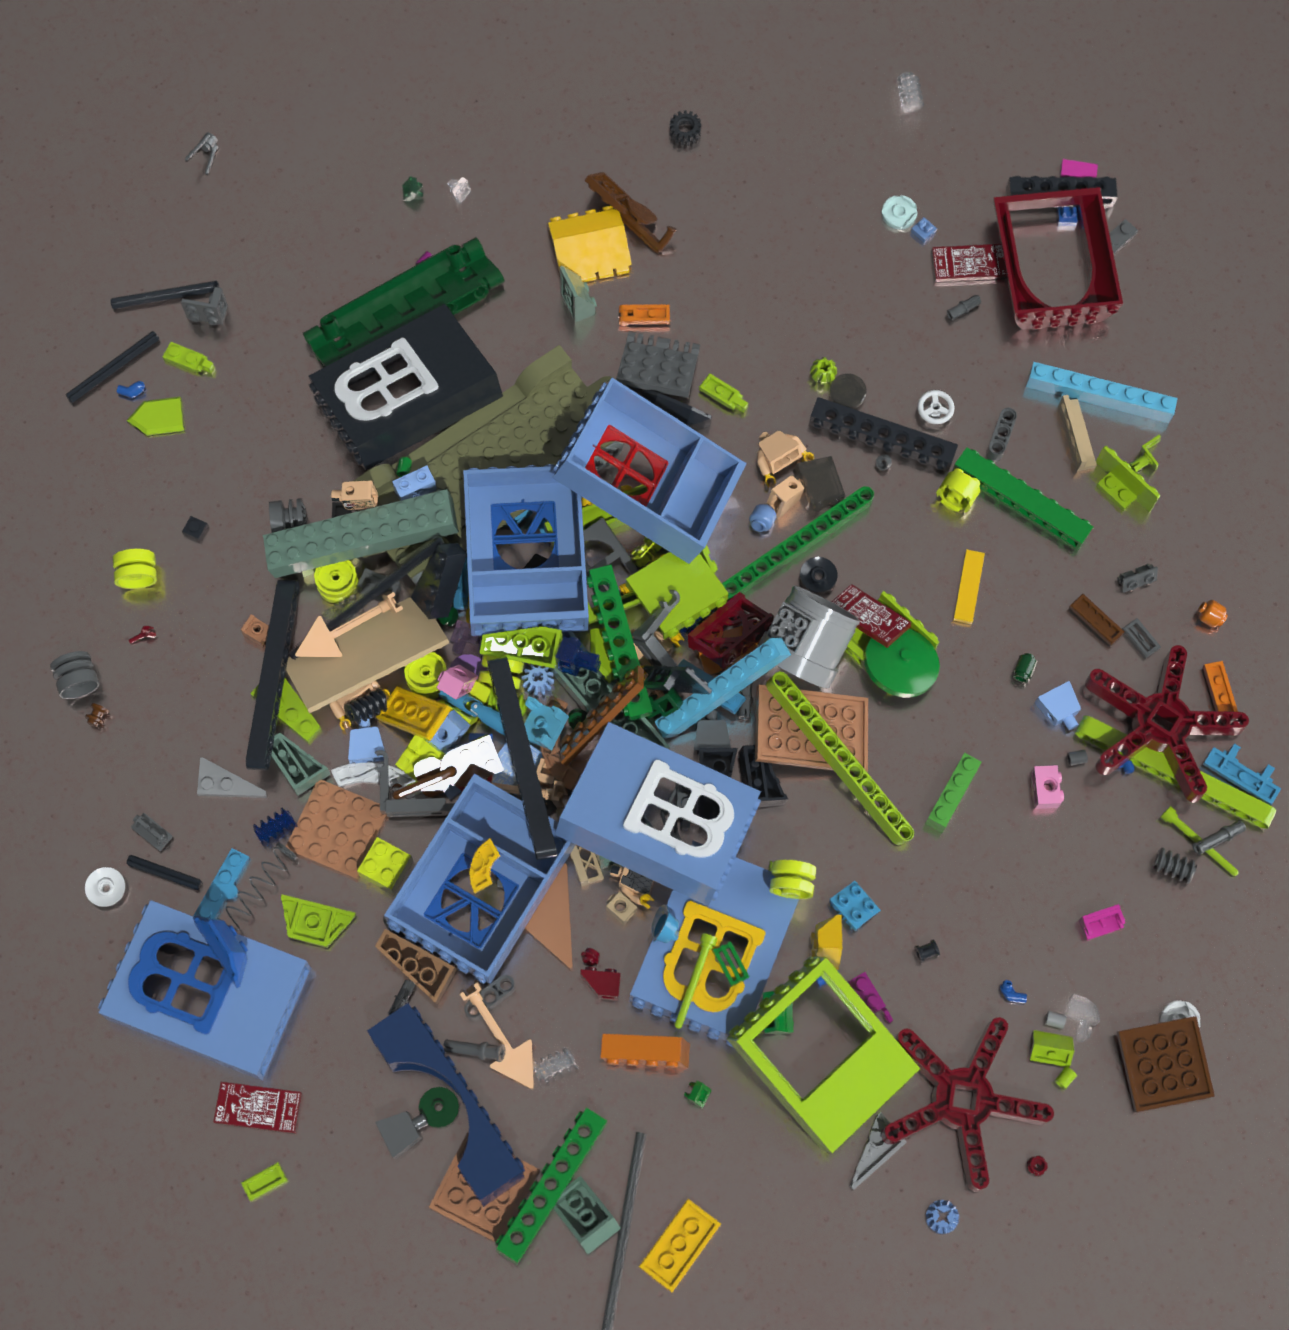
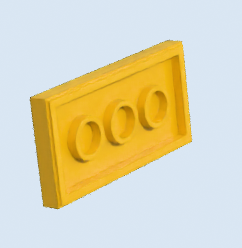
(414, 713)
(679, 1245)

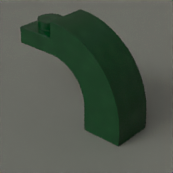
(664, 702)

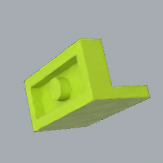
(1052, 1048)

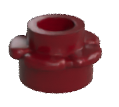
(590, 957)
(1042, 1165)

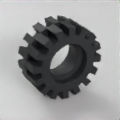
(685, 137)

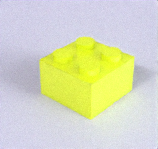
(385, 865)

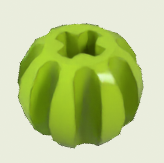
(823, 370)

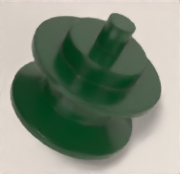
(451, 619)
(575, 716)

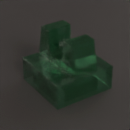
(411, 188)

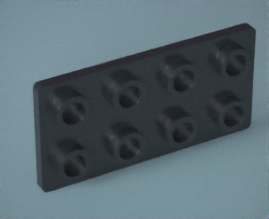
(680, 678)

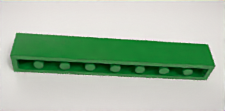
(1024, 499)

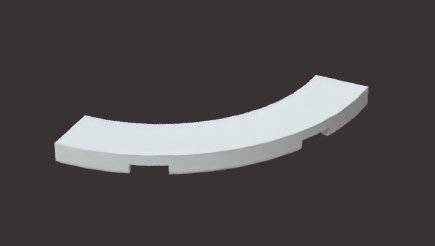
(366, 773)

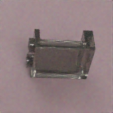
(820, 483)

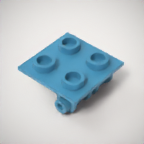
(854, 905)

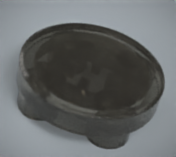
(848, 390)

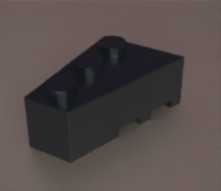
(760, 777)

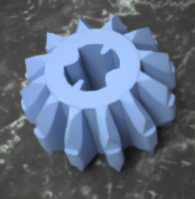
(538, 686)

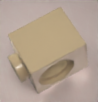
(622, 916)

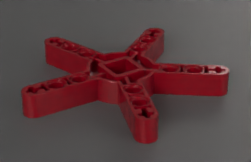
(1153, 736)
(983, 1105)

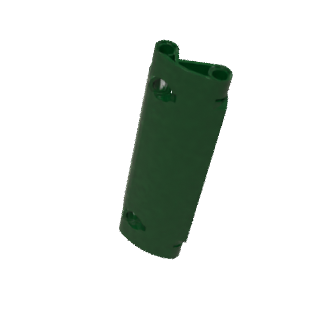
(405, 299)

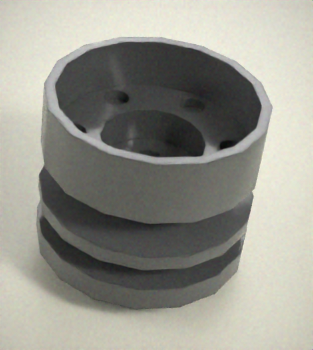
(286, 518)
(74, 675)

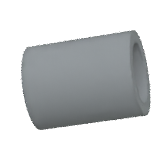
(1055, 1019)

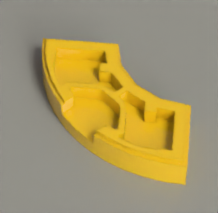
(481, 866)

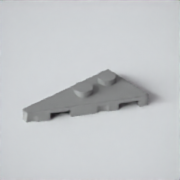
(219, 782)
(875, 1151)

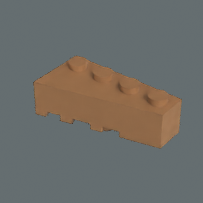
(421, 967)

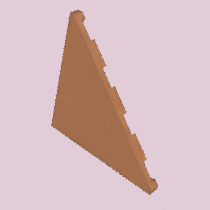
(552, 920)

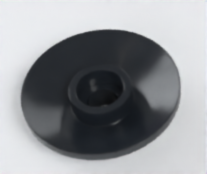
(822, 567)

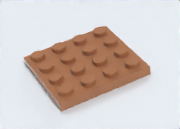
(336, 829)
(459, 1203)

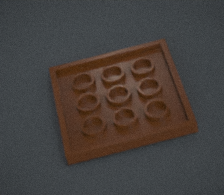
(1165, 1064)

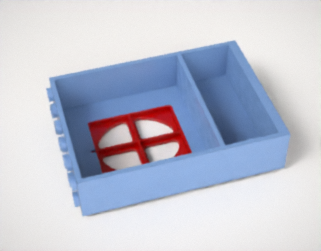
(689, 470)

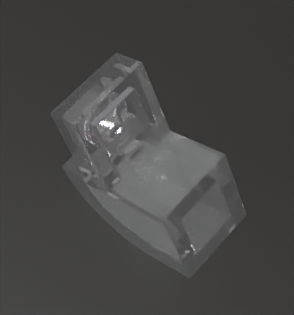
(1085, 1012)

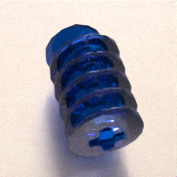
(274, 825)

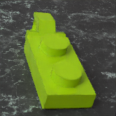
(187, 358)
(723, 393)

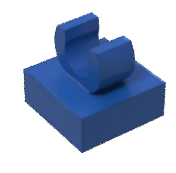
(1067, 216)

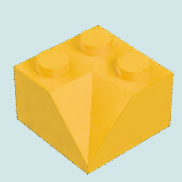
(827, 940)

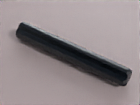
(163, 872)

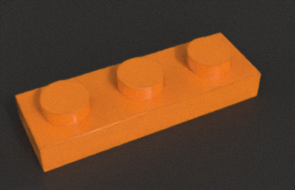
(1219, 687)

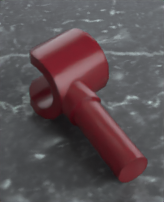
(145, 632)

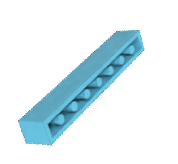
(1101, 392)
(724, 687)

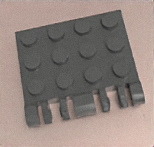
(658, 366)

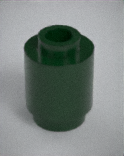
(1024, 667)

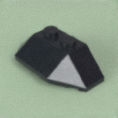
(686, 414)

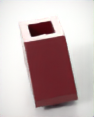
(603, 983)

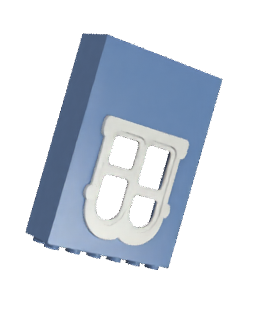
(612, 798)

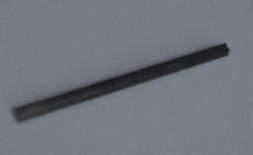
(378, 590)

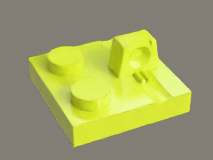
(416, 751)

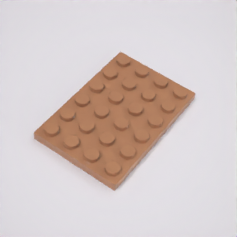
(782, 741)

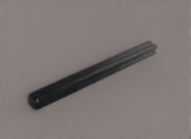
(165, 294)
(112, 366)

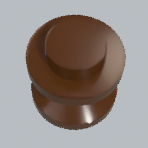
(96, 715)

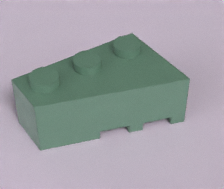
(296, 765)

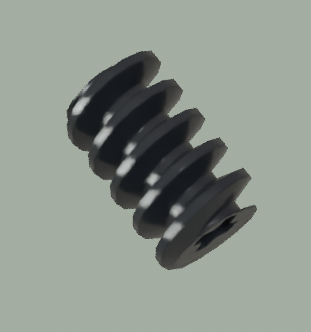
(366, 706)

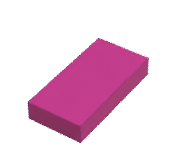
(1078, 169)

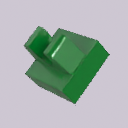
(698, 1094)

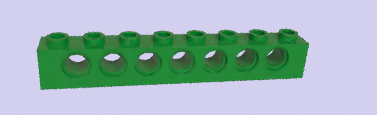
(605, 576)
(515, 1251)

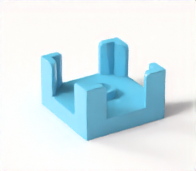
(544, 723)

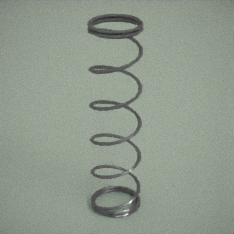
(286, 851)

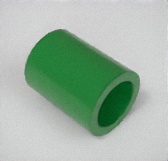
(404, 466)

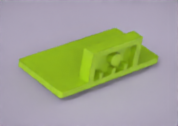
(1122, 483)

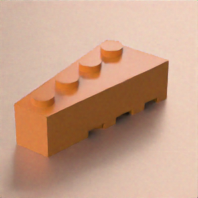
(645, 1050)

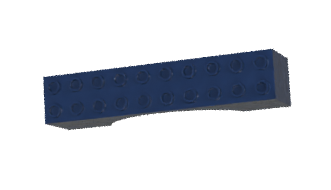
(410, 1047)

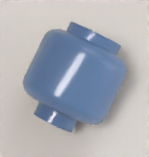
(762, 517)

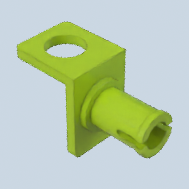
(1146, 457)

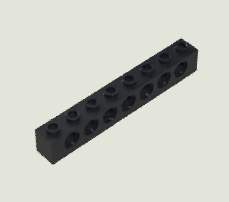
(877, 426)

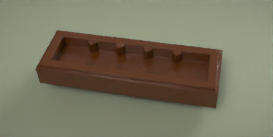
(1096, 619)

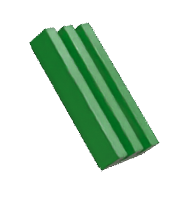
(723, 949)

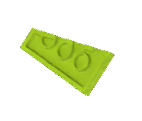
(295, 713)

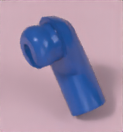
(131, 391)
(1010, 994)

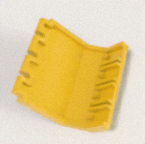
(591, 243)

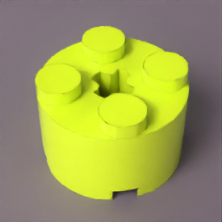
(958, 490)

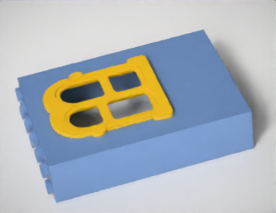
(741, 907)

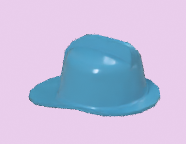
(664, 926)

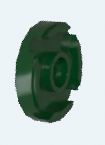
(447, 1114)

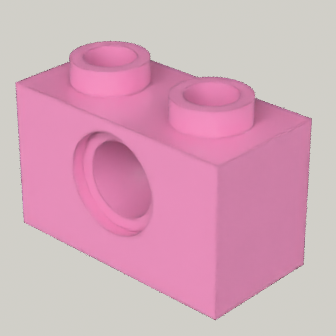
(456, 681)
(1042, 797)

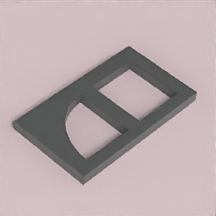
(602, 532)

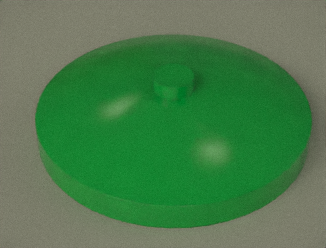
(904, 667)

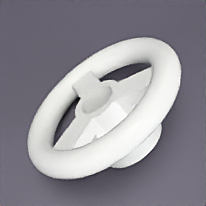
(930, 414)

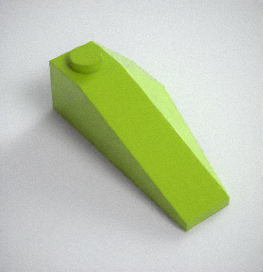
(526, 645)

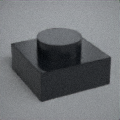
(195, 528)

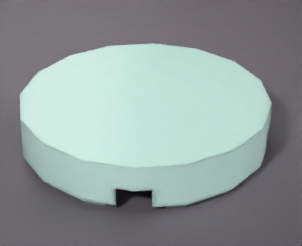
(899, 212)

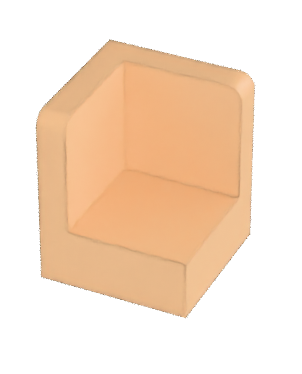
(545, 777)

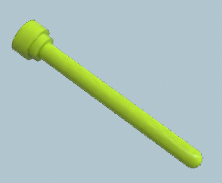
(1171, 816)
(707, 942)

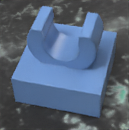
(923, 230)

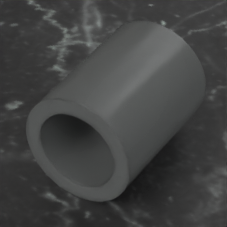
(1077, 757)

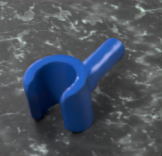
(1128, 767)

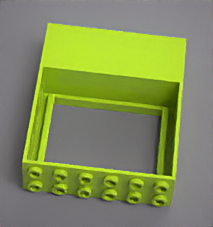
(854, 1087)

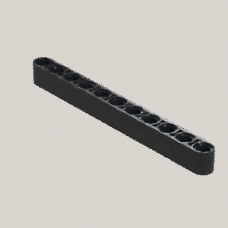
(272, 675)
(522, 758)

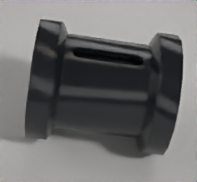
(927, 951)

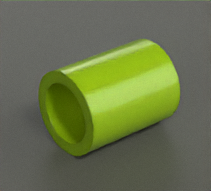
(1065, 1078)

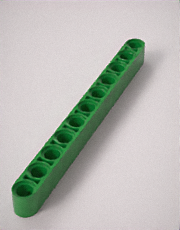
(798, 543)

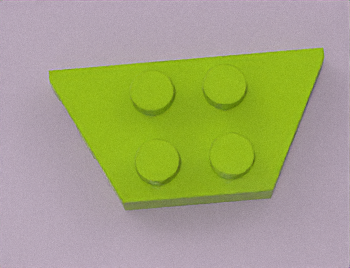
(314, 921)

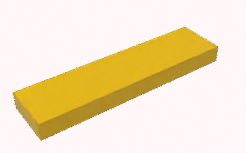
(968, 587)

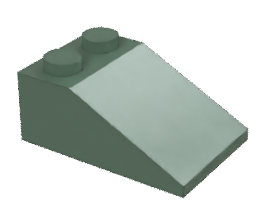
(576, 295)
(585, 1215)

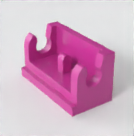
(1102, 922)

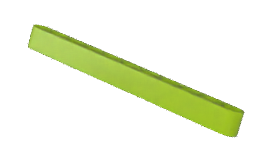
(848, 762)
(1157, 764)

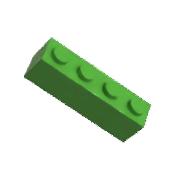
(953, 792)

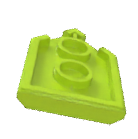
(158, 416)
(598, 646)

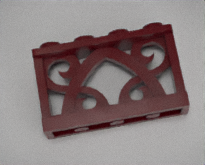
(734, 645)

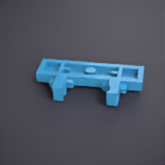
(1256, 784)

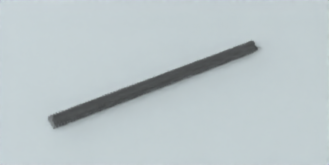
(623, 1232)

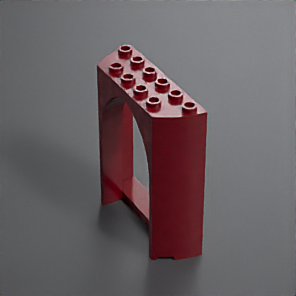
(1103, 290)

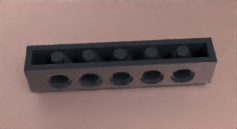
(1035, 185)

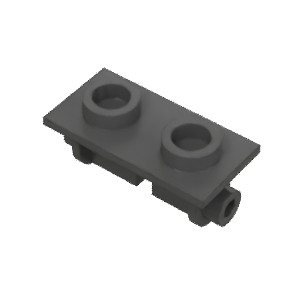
(1145, 575)
(151, 831)

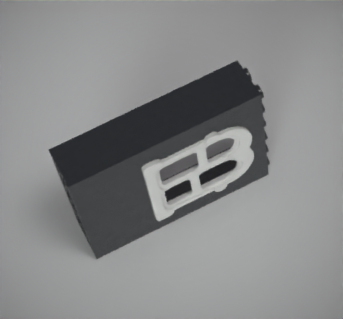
(444, 359)

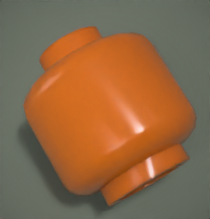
(1212, 613)

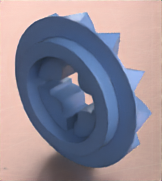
(941, 1226)

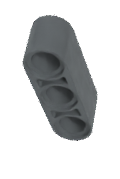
(1005, 427)
(494, 988)

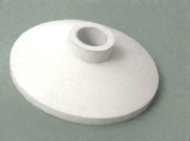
(98, 880)

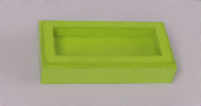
(264, 1181)

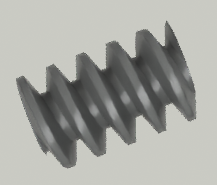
(1175, 865)

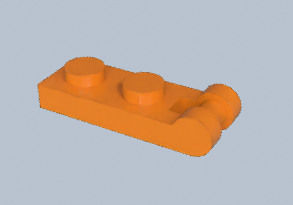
(644, 314)

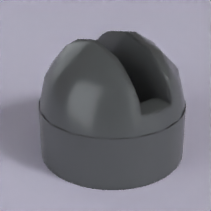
(883, 466)

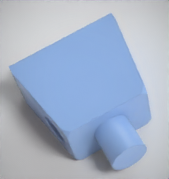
(1060, 705)
(364, 743)

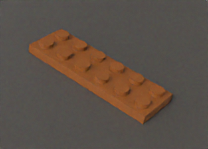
(599, 717)

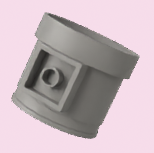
(814, 635)

